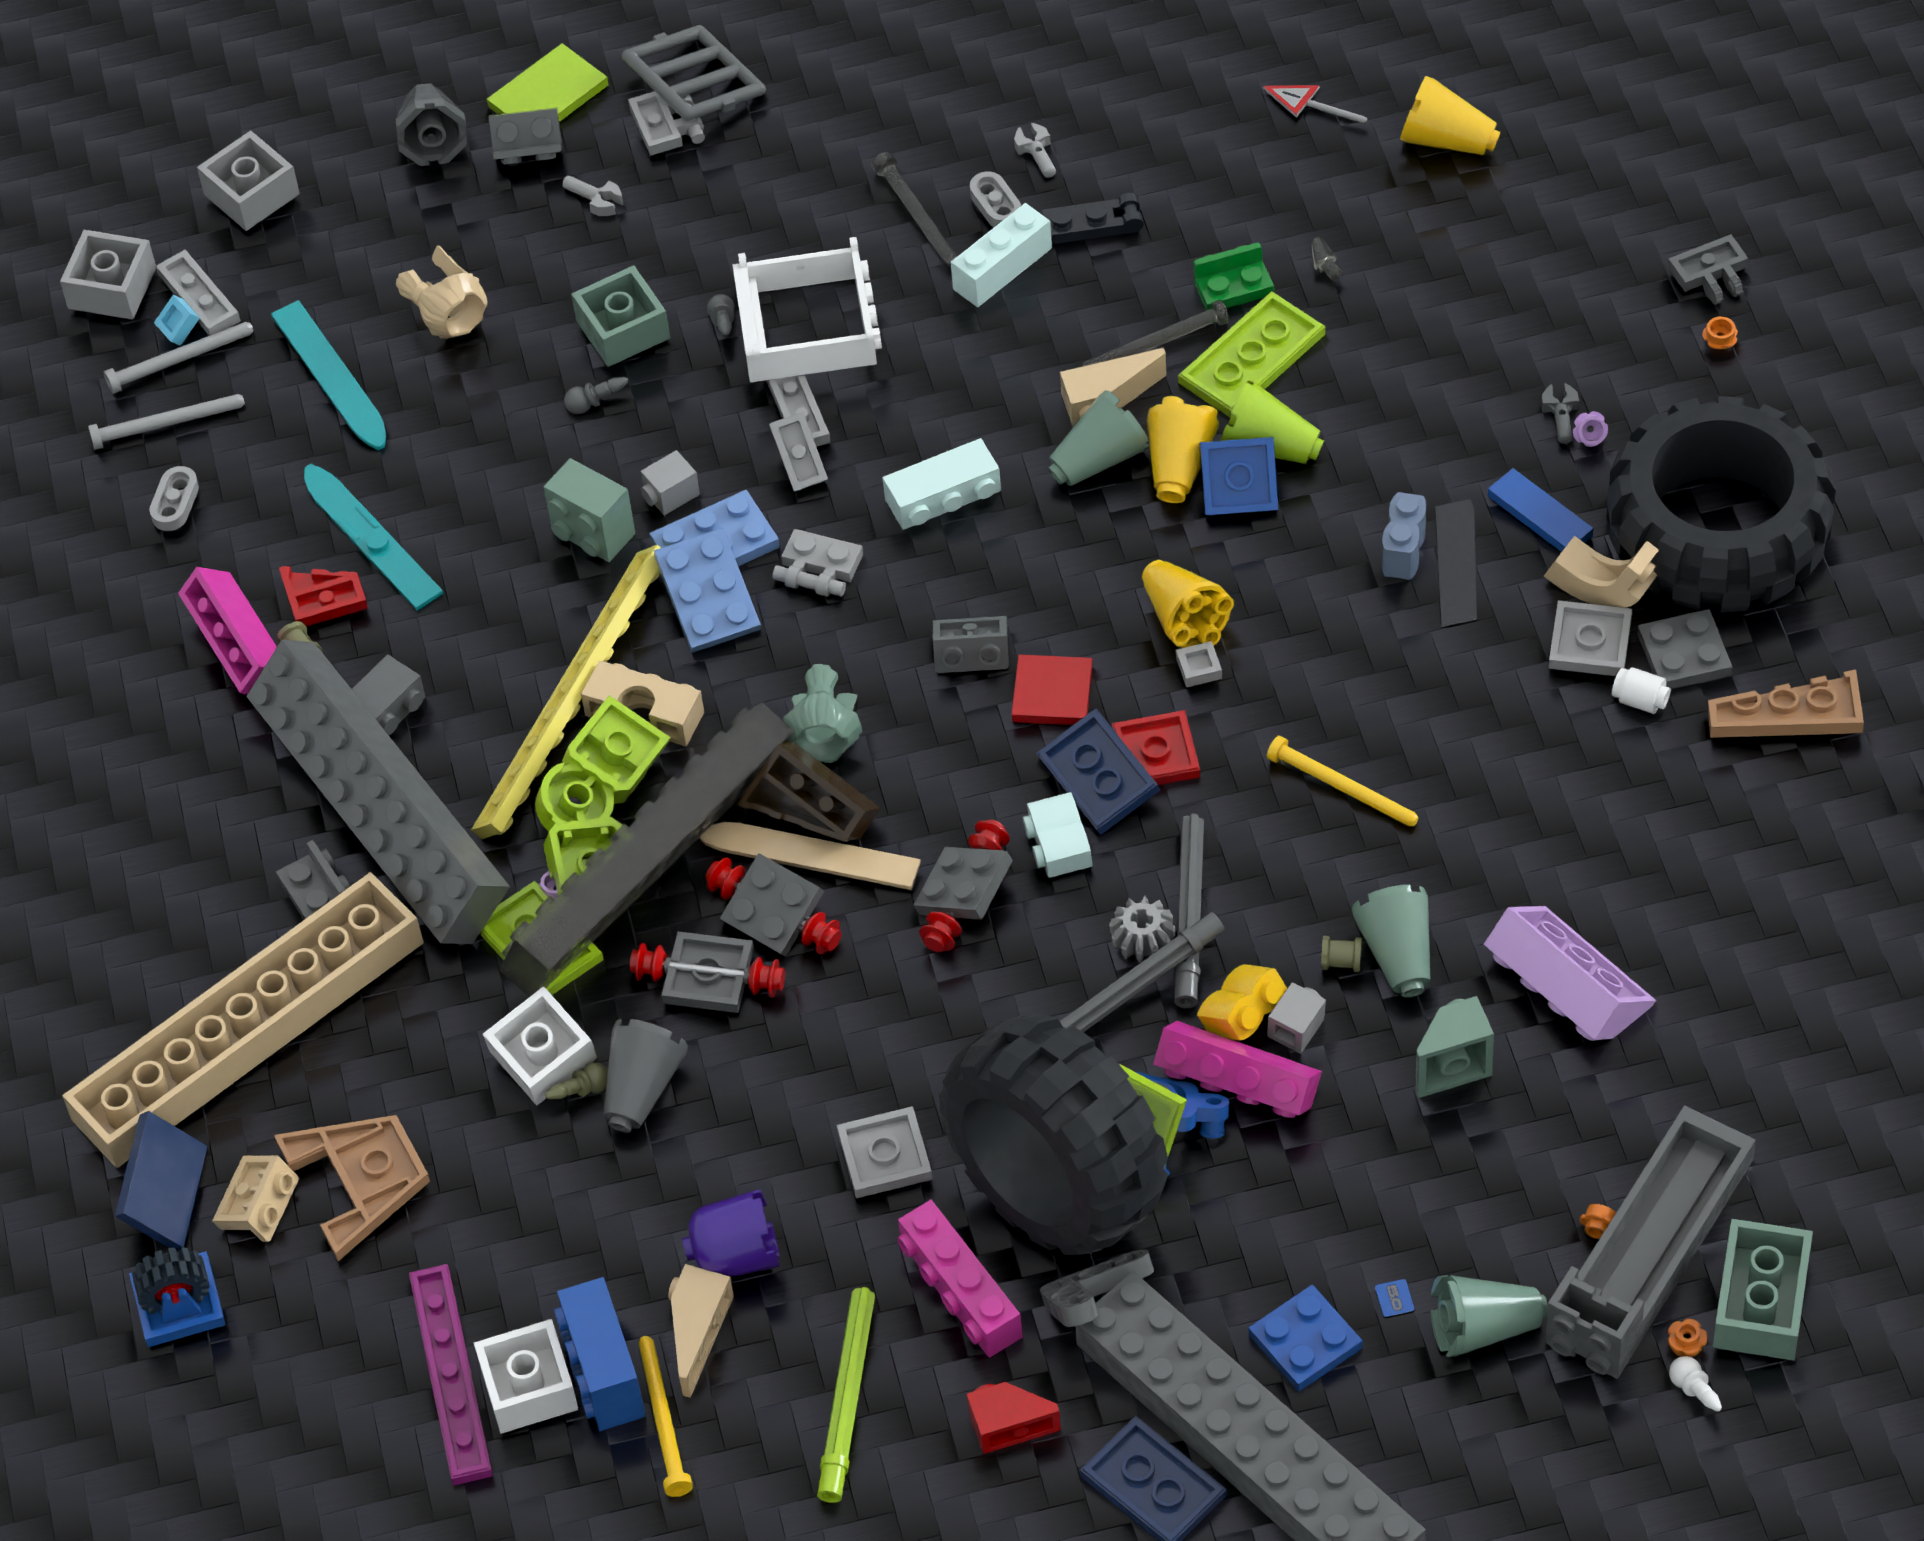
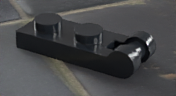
(1095, 219)

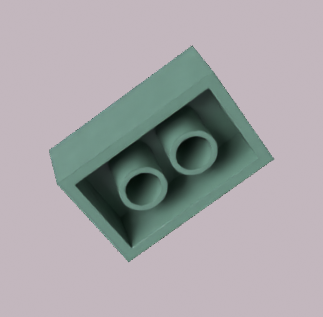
(1762, 1289)

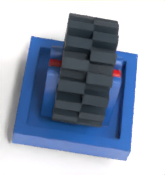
(176, 1295)

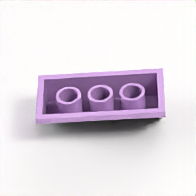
(1567, 972)

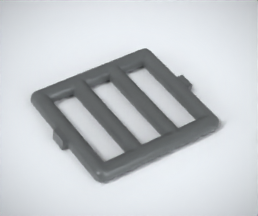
(673, 94)

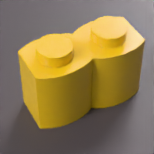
(1242, 1002)

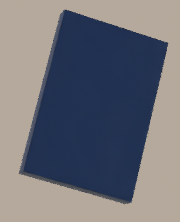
(1098, 771)
(161, 1181)
(1153, 1482)

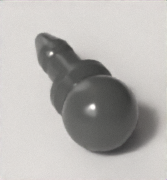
(721, 312)
(580, 399)

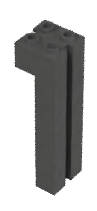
(1648, 1243)

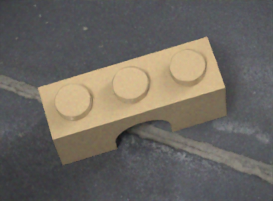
(673, 706)

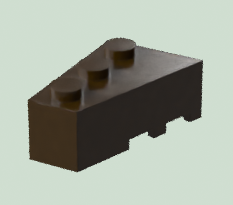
(809, 794)

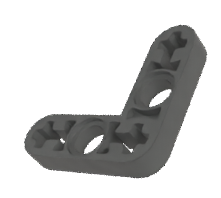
(1073, 1296)

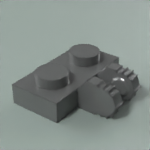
(1709, 263)

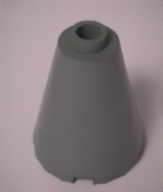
(638, 1071)

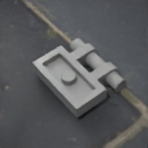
(657, 125)
(818, 555)

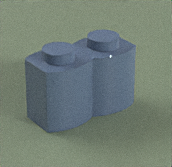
(1404, 536)

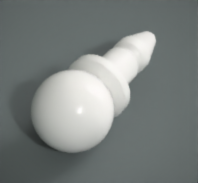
(1688, 1375)

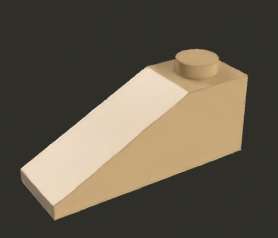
(1122, 376)
(698, 1310)

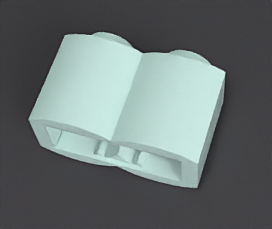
(1058, 835)

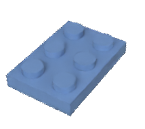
(738, 516)
(707, 590)

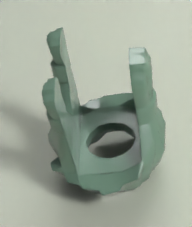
(821, 722)

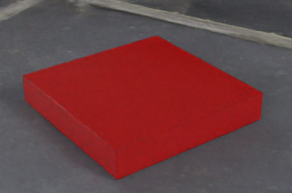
(1051, 689)
(1161, 746)

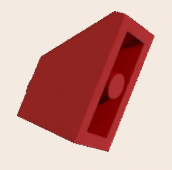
(1010, 1415)

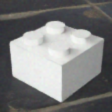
(539, 1045)
(526, 1376)

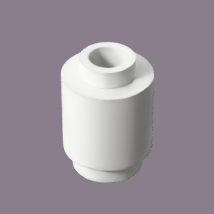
(1641, 690)

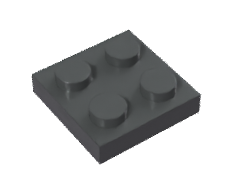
(1685, 649)

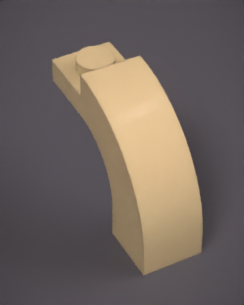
(1602, 579)

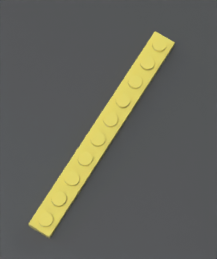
(565, 700)

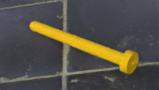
(1280, 751)
(677, 1482)

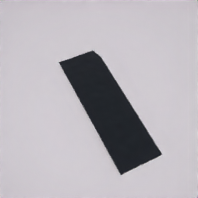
(1456, 562)

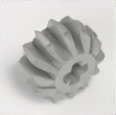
(1141, 928)

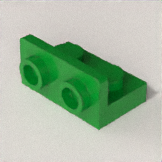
(1232, 276)

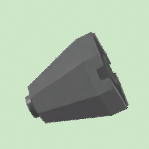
(430, 126)

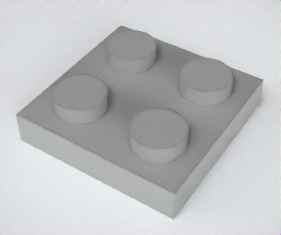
(1590, 638)
(884, 1152)

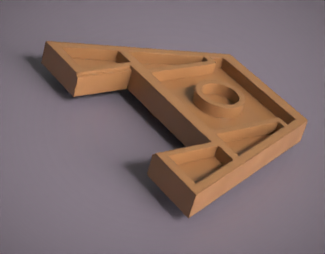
(373, 1165)

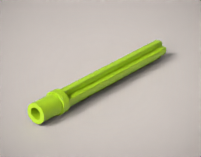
(835, 1460)

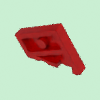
(322, 594)

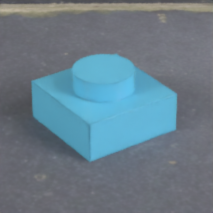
(176, 320)

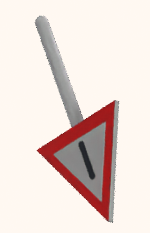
(1296, 97)

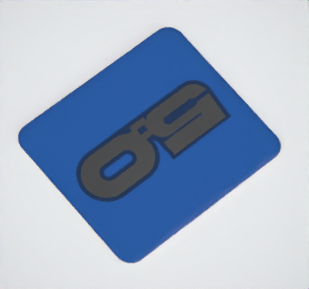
(1394, 1298)

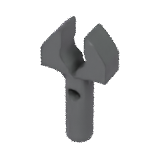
(1561, 410)

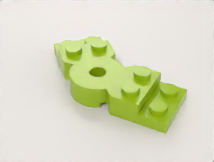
(598, 770)

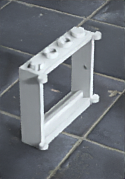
(796, 272)

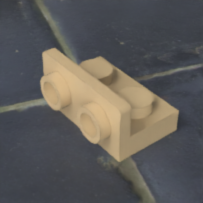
(257, 1196)

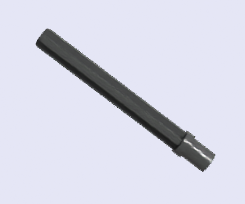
(1189, 907)
(1187, 943)

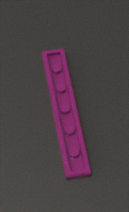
(450, 1375)

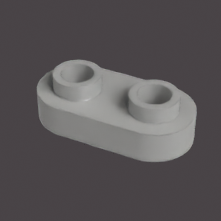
(1000, 200)
(172, 506)

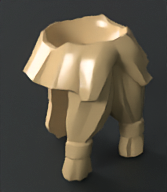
(455, 296)

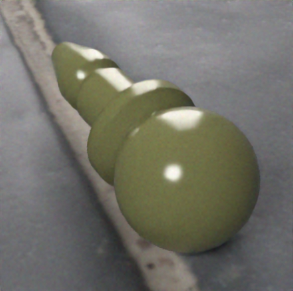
(589, 1079)

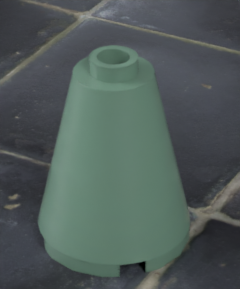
(1097, 441)
(1398, 935)
(1482, 1312)

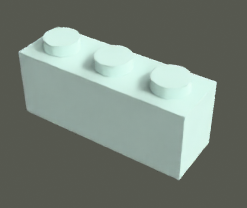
(1001, 255)
(942, 484)

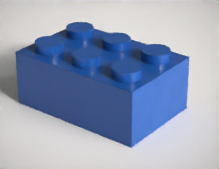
(598, 1354)

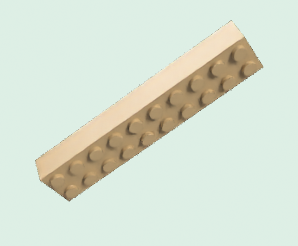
(245, 1016)

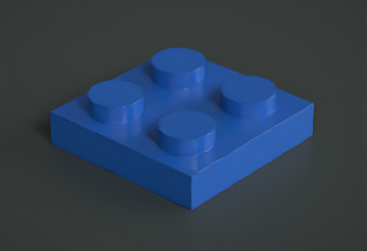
(1239, 476)
(1305, 1338)

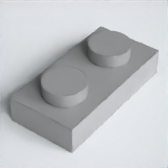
(798, 451)

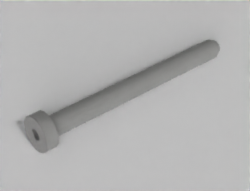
(116, 379)
(164, 419)

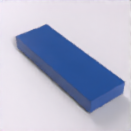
(1538, 510)

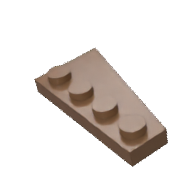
(1802, 710)

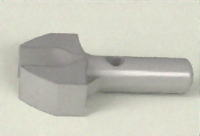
(1036, 148)
(598, 196)

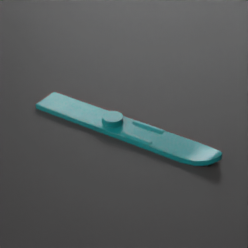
(331, 374)
(371, 537)

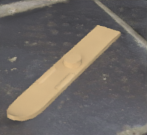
(813, 854)

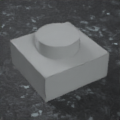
(1199, 664)

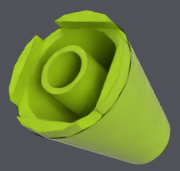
(1263, 416)

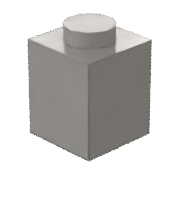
(669, 483)
(1296, 1017)

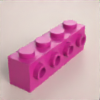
(228, 625)
(1237, 1068)
(959, 1279)

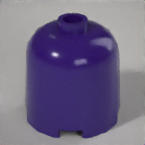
(733, 1236)

